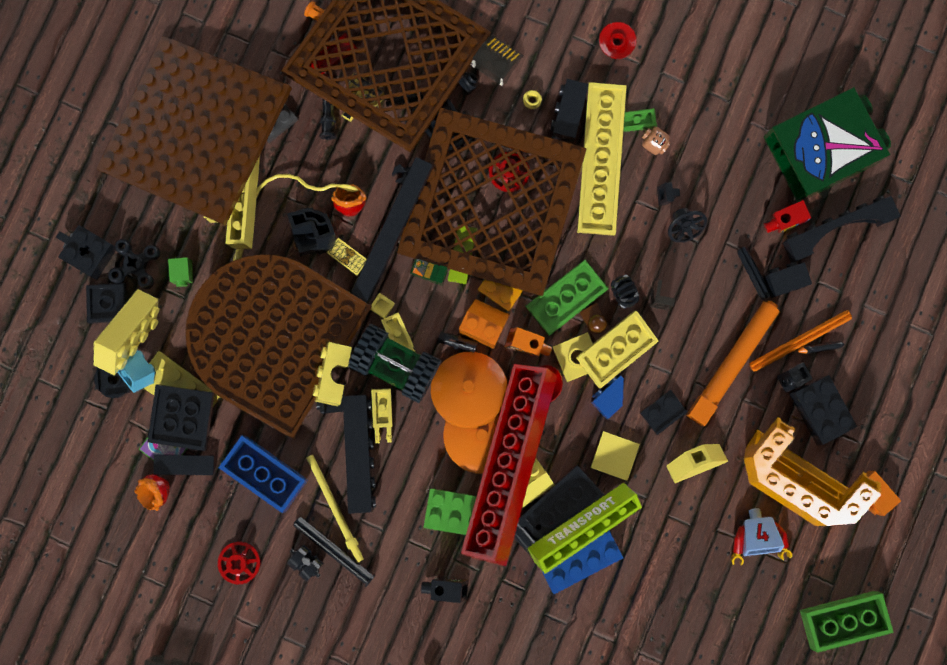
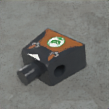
(454, 589)

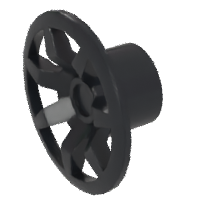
(685, 223)

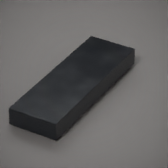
(183, 464)

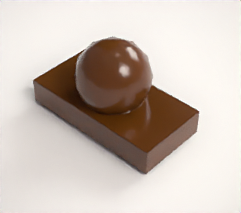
(595, 321)

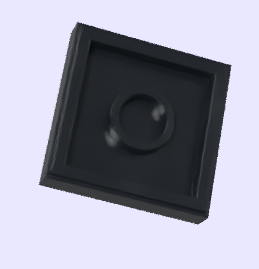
(104, 302)

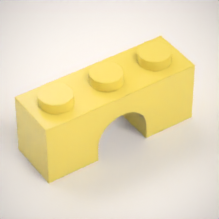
(327, 390)

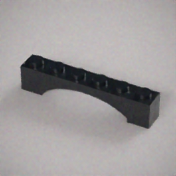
(879, 213)

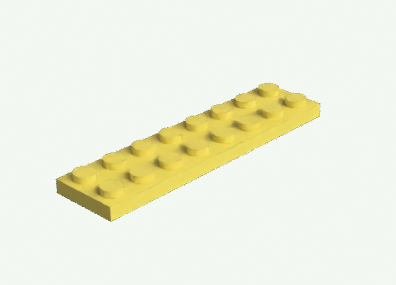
(602, 159)

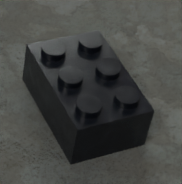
(823, 410)

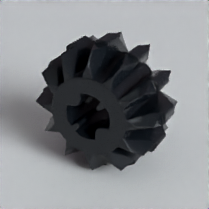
(625, 291)

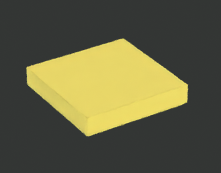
(615, 456)

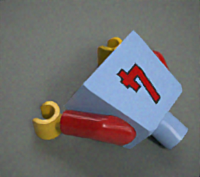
(760, 537)

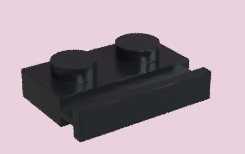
(663, 412)

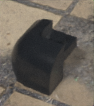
(311, 231)

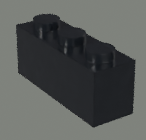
(569, 110)

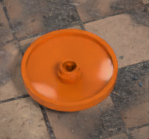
(469, 389)
(469, 446)

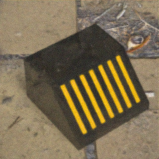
(496, 60)

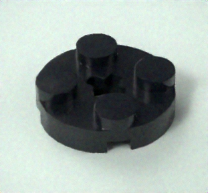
(107, 387)

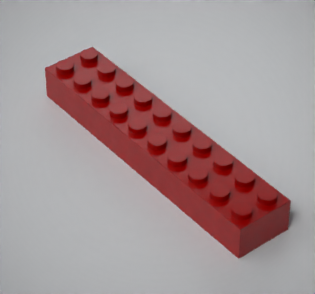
(509, 464)

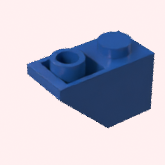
(610, 399)

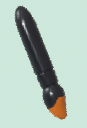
(807, 349)

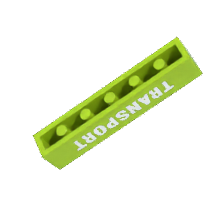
(584, 528)

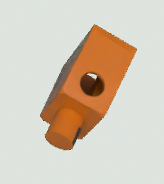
(520, 339)

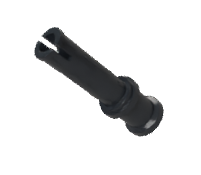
(328, 122)

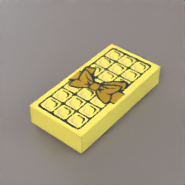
(347, 257)

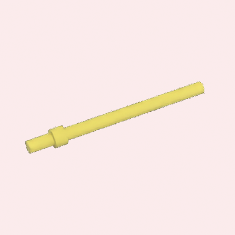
(351, 542)

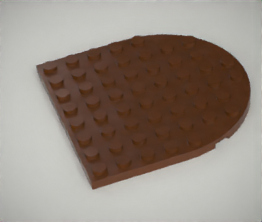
(261, 335)

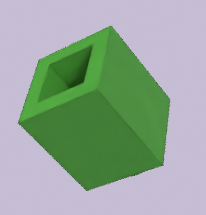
(180, 271)

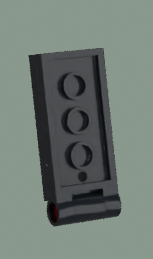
(556, 506)

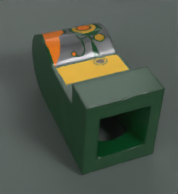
(429, 271)

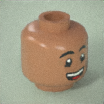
(655, 140)

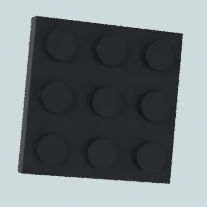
(181, 417)

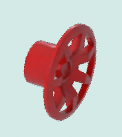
(509, 175)
(238, 563)

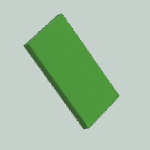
(567, 297)

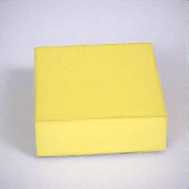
(382, 305)

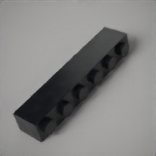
(358, 454)

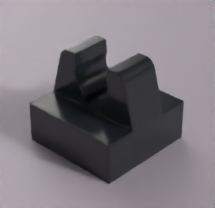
(667, 193)

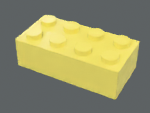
(126, 332)

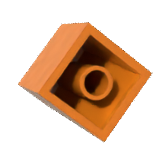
(483, 323)

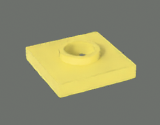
(563, 354)

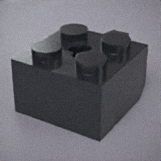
(78, 244)

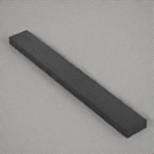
(392, 229)

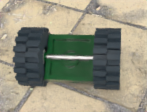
(394, 363)

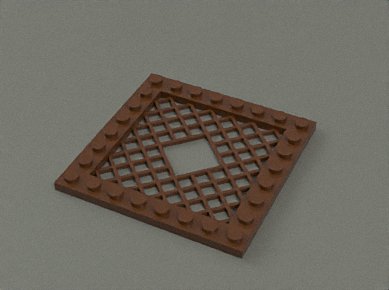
(405, 135)
(519, 140)

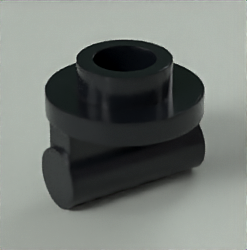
(468, 82)

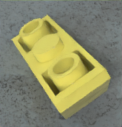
(696, 461)

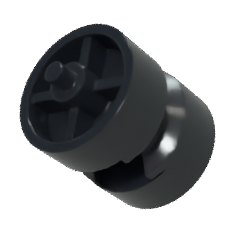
(305, 563)

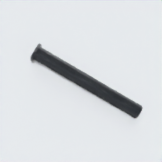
(335, 552)

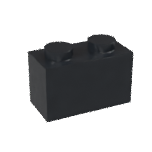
(788, 279)

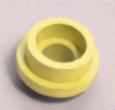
(532, 94)

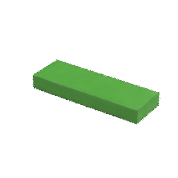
(639, 120)

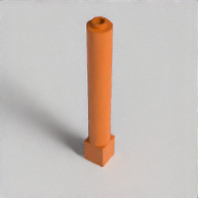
(733, 363)

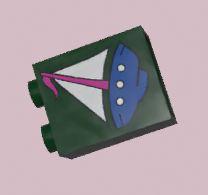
(827, 144)

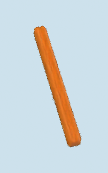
(800, 341)

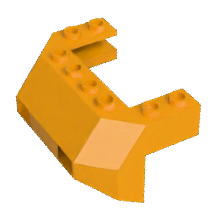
(801, 484)

